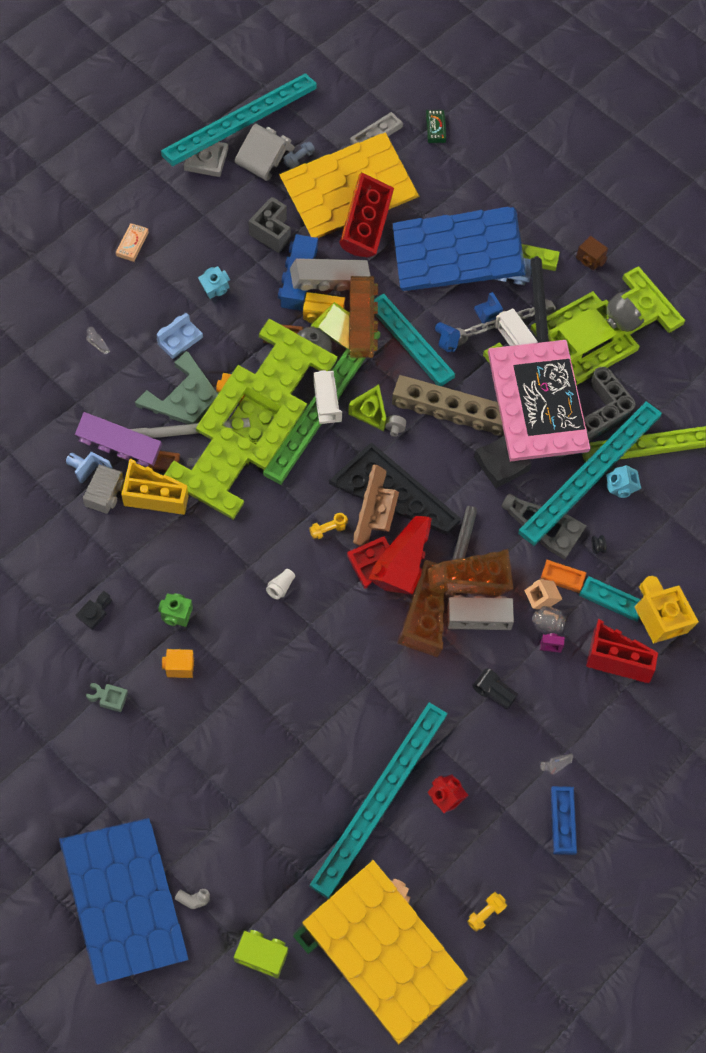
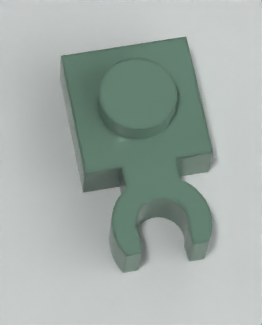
(110, 698)

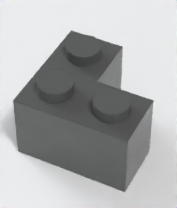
(269, 225)

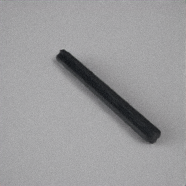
(539, 300)

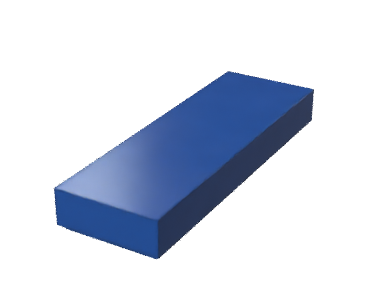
(563, 820)

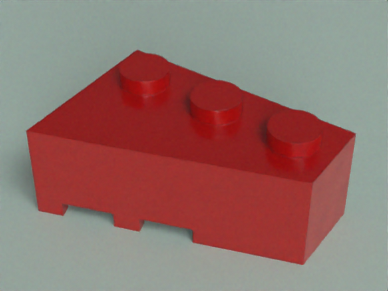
(620, 655)

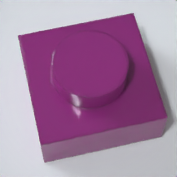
(552, 642)

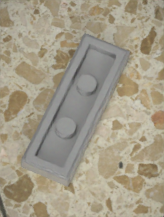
(387, 124)

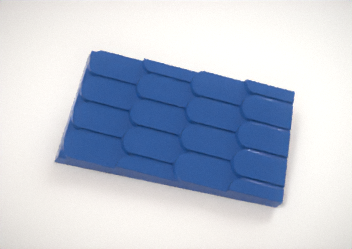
(458, 248)
(123, 900)

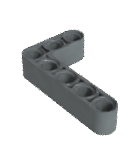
(613, 404)

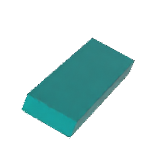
(610, 598)

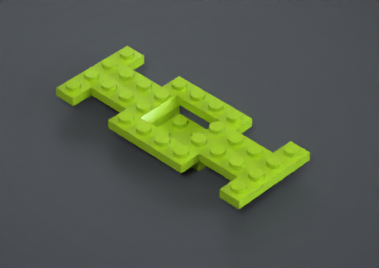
(585, 325)
(270, 413)

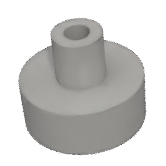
(395, 424)

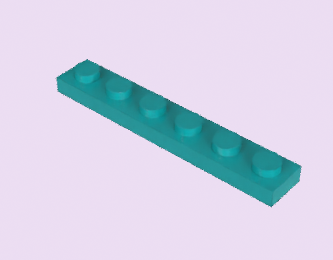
(413, 342)

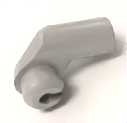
(193, 901)

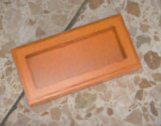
(563, 576)

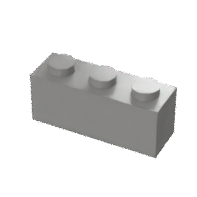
(480, 613)

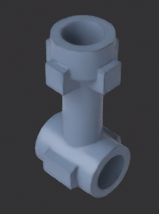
(291, 159)

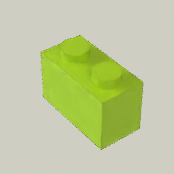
(261, 953)

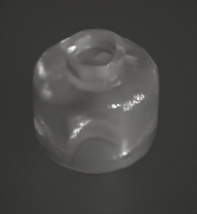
(549, 620)

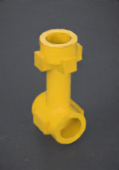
(339, 523)
(495, 903)

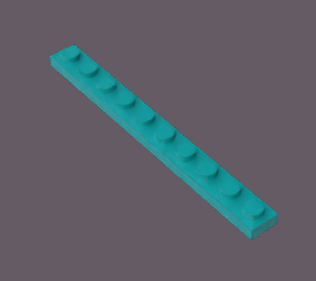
(238, 119)
(589, 473)
(378, 801)

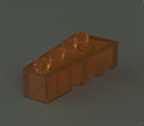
(362, 317)
(478, 575)
(424, 618)

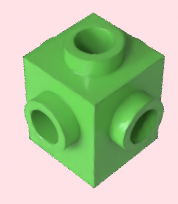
(175, 609)

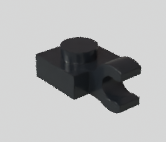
(93, 613)

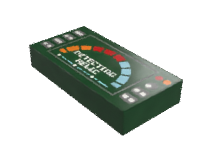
(436, 126)

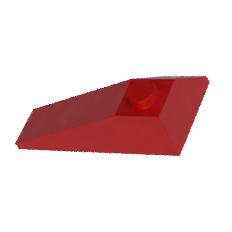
(399, 565)

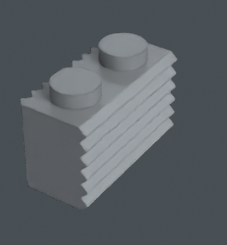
(103, 489)

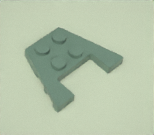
(189, 400)

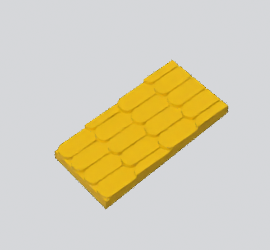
(326, 185)
(385, 951)

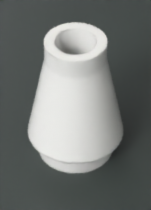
(279, 585)

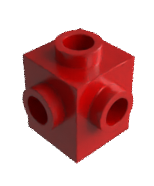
(447, 793)

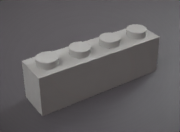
(326, 273)

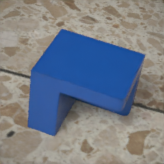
(489, 310)

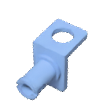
(85, 466)

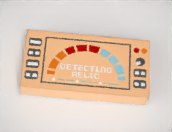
(132, 242)

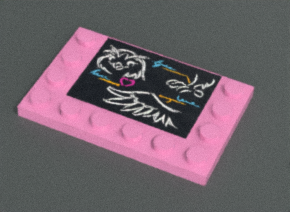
(538, 400)

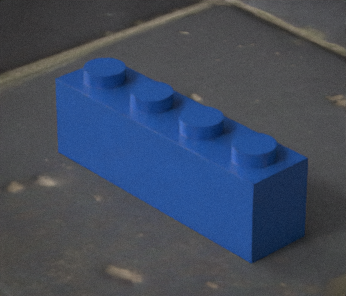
(302, 248)

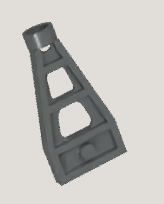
(565, 538)

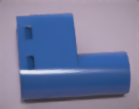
(449, 337)

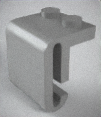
(262, 151)

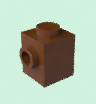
(592, 253)

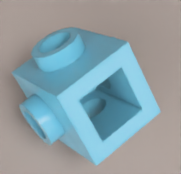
(214, 282)
(623, 481)

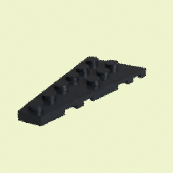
(412, 497)

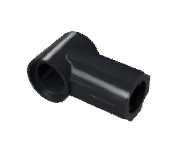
(489, 685)

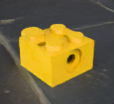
(664, 611)

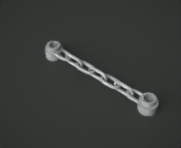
(550, 308)

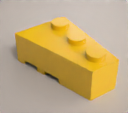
(153, 491)

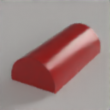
(366, 216)

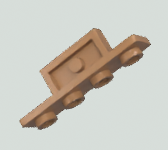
(377, 507)

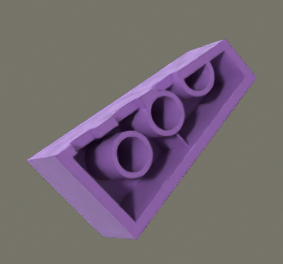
(118, 440)

